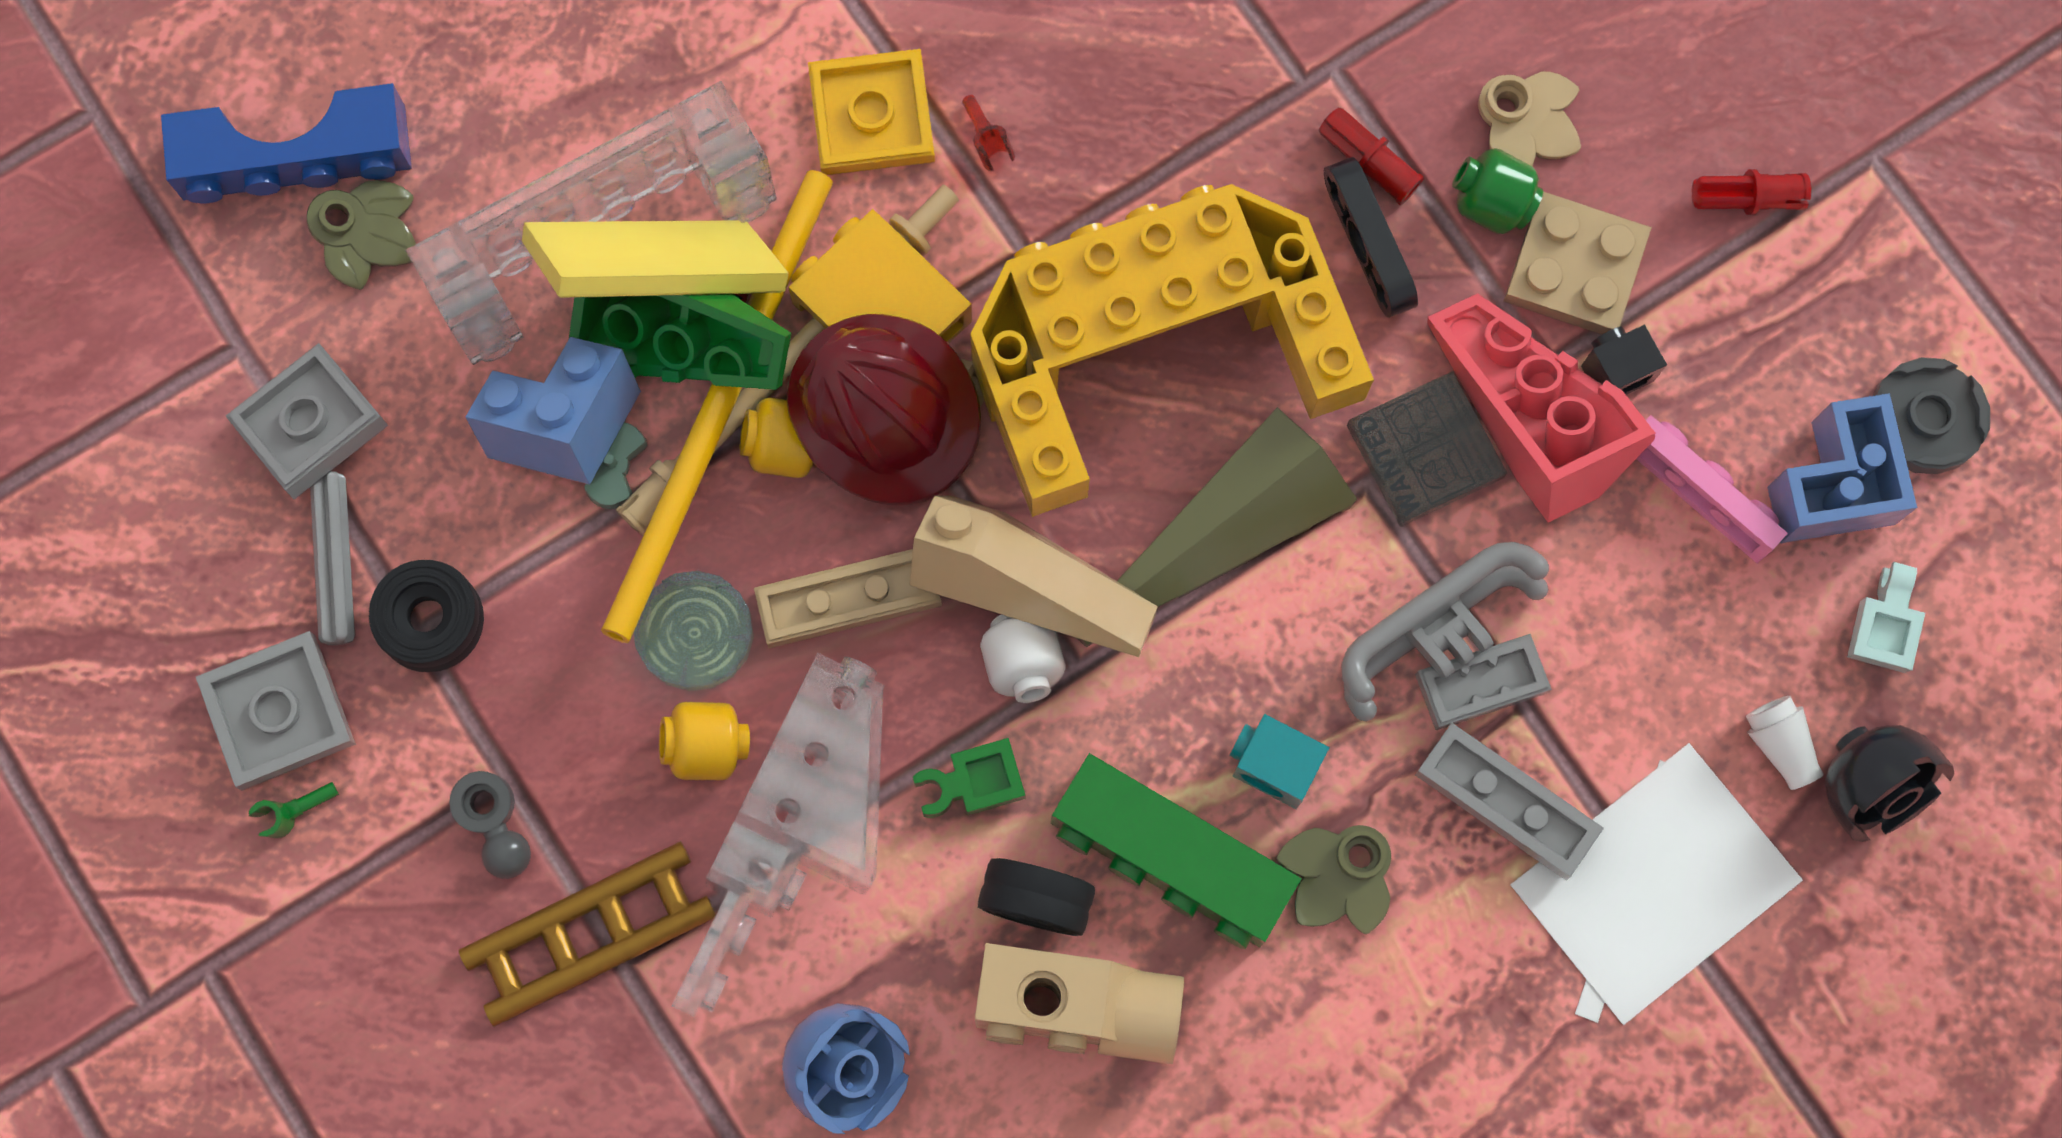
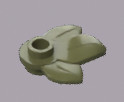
(369, 236)
(1332, 883)

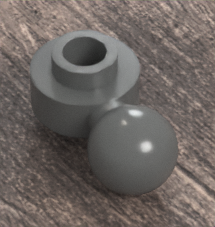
(504, 851)

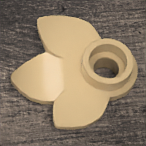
(1538, 123)

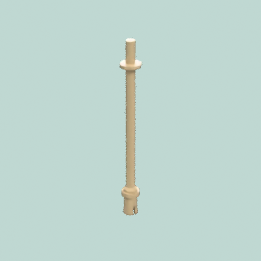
(642, 503)

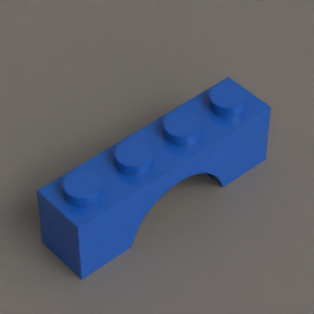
(357, 137)

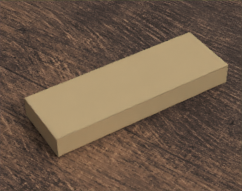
(840, 599)

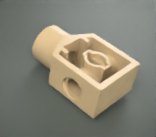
(1099, 1004)

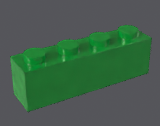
(1173, 851)

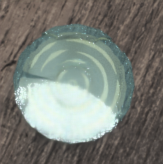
(694, 631)

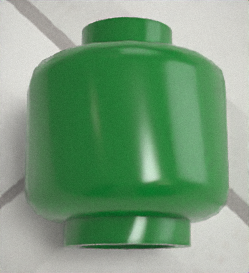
(1497, 191)

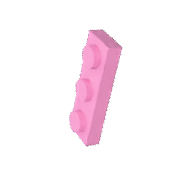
(1711, 492)

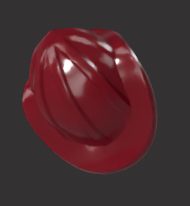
(884, 409)

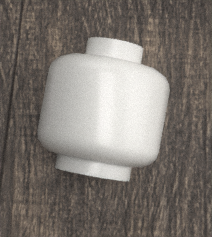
(1022, 658)

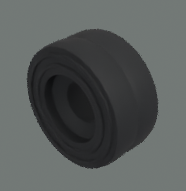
(406, 588)
(1036, 896)

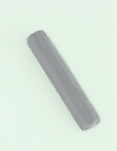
(332, 560)

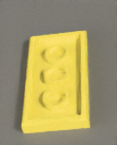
(653, 258)

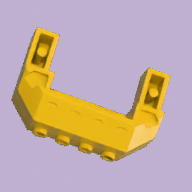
(1141, 281)

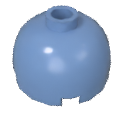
(845, 1067)

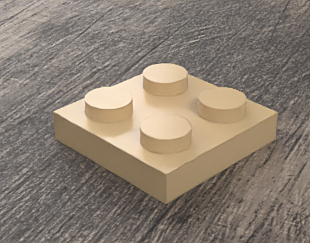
(1577, 264)

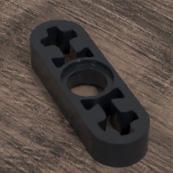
(1370, 237)

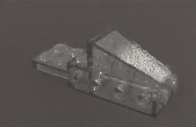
(827, 823)

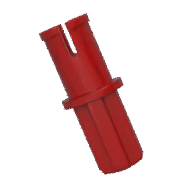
(1372, 154)
(1752, 192)

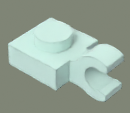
(1885, 628)

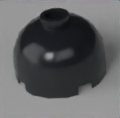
(1883, 778)

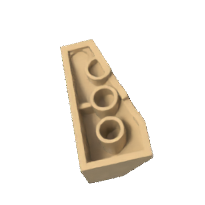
(1019, 573)

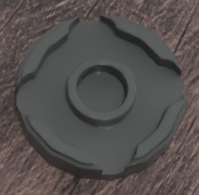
(1937, 413)

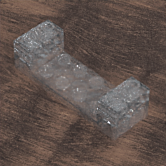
(605, 183)

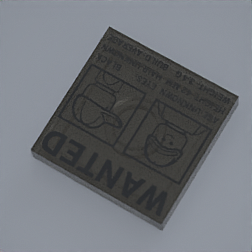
(1426, 449)

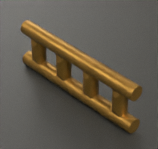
(550, 924)

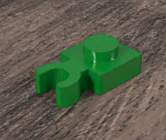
(981, 777)

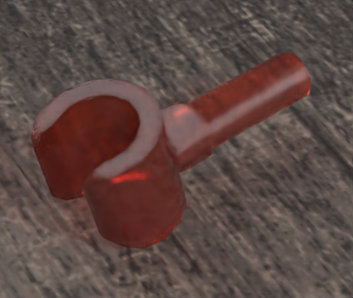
(988, 137)

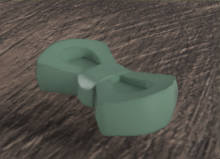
(609, 484)

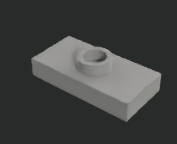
(1485, 684)

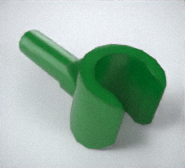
(290, 810)

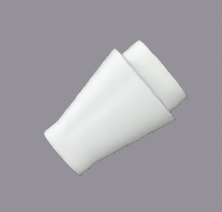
(1785, 739)

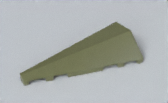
(1259, 498)

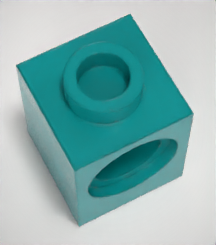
(1278, 760)

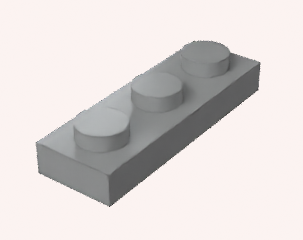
(1509, 801)

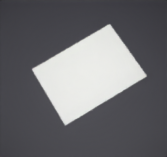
(1659, 884)

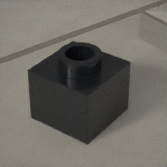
(1625, 359)

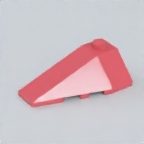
(1548, 418)

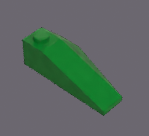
(687, 337)

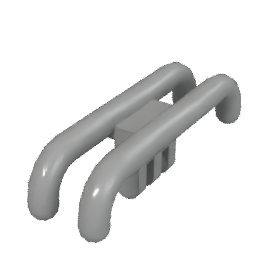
(1440, 620)

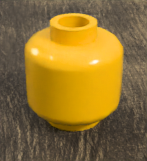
(772, 442)
(703, 741)

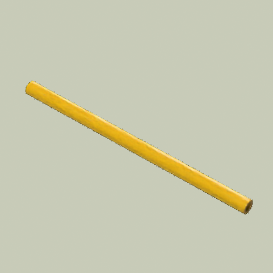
(707, 430)

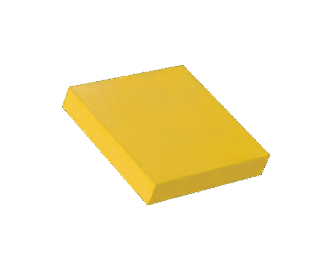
(871, 112)

